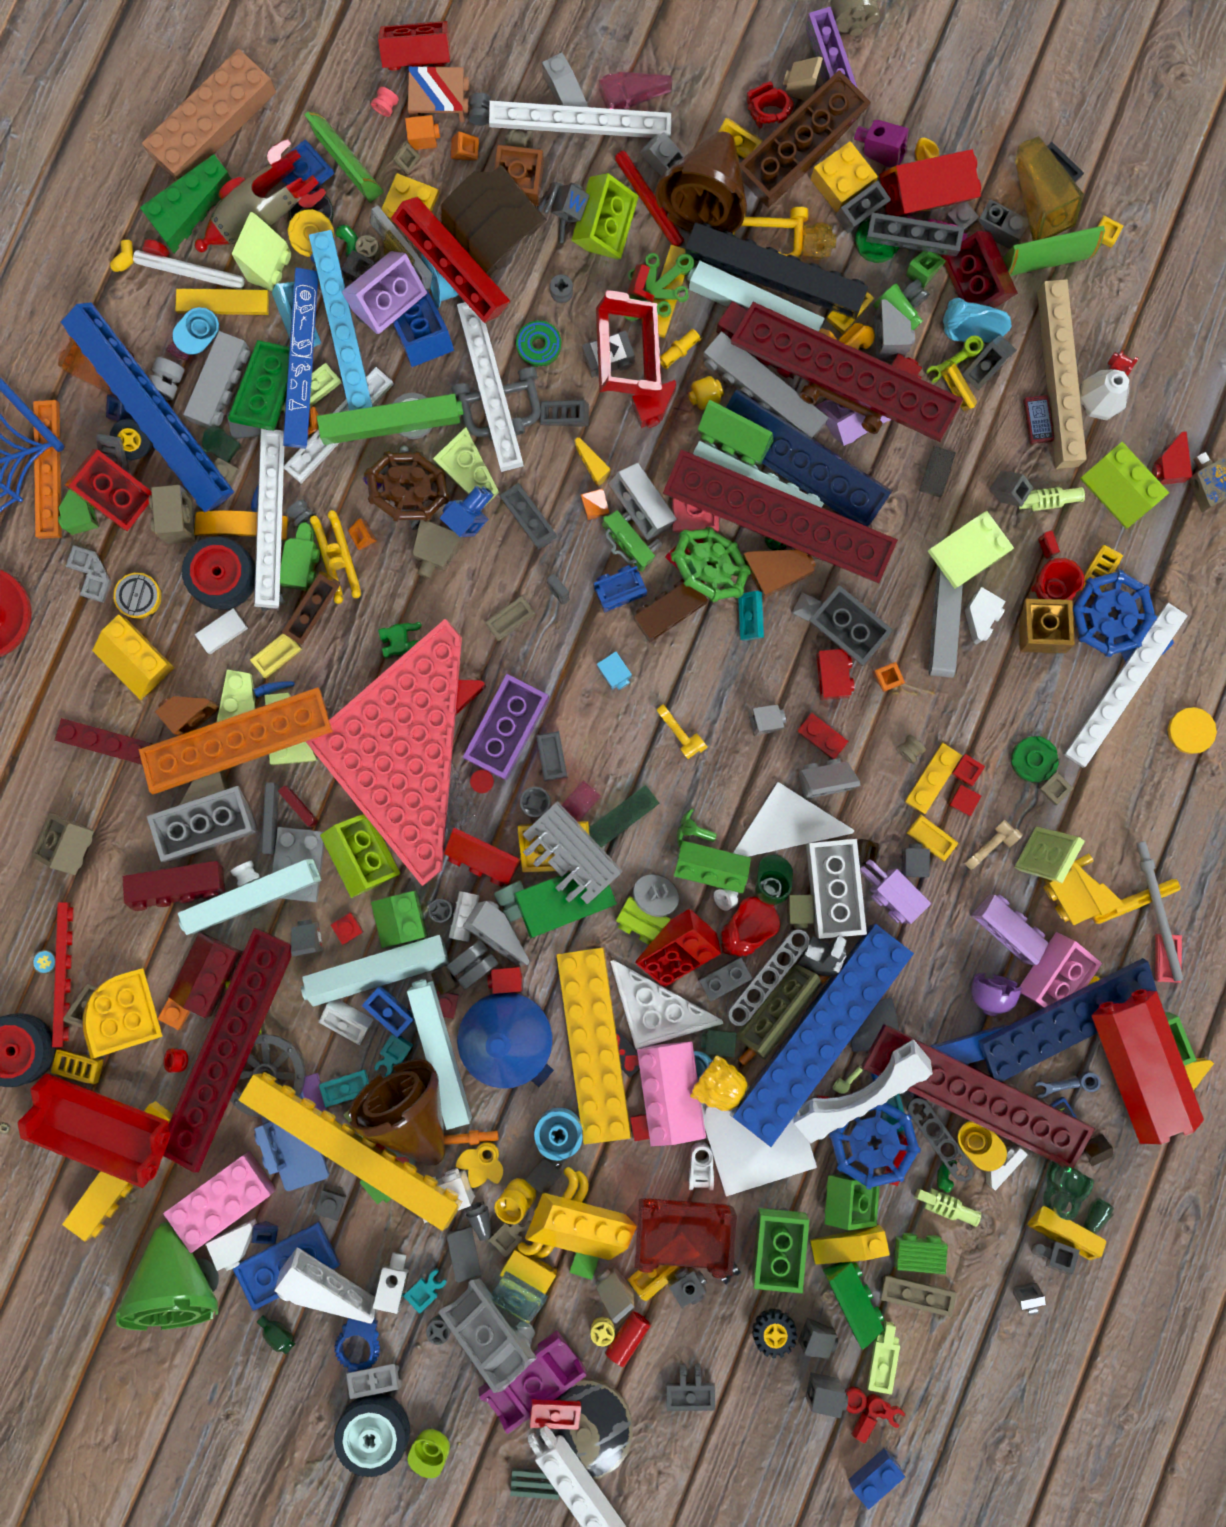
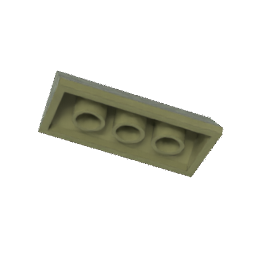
(779, 1010)

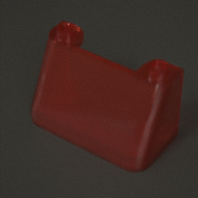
(685, 1235)

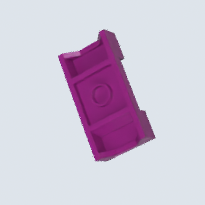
(544, 1379)

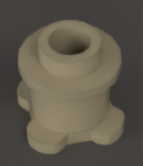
(519, 139)

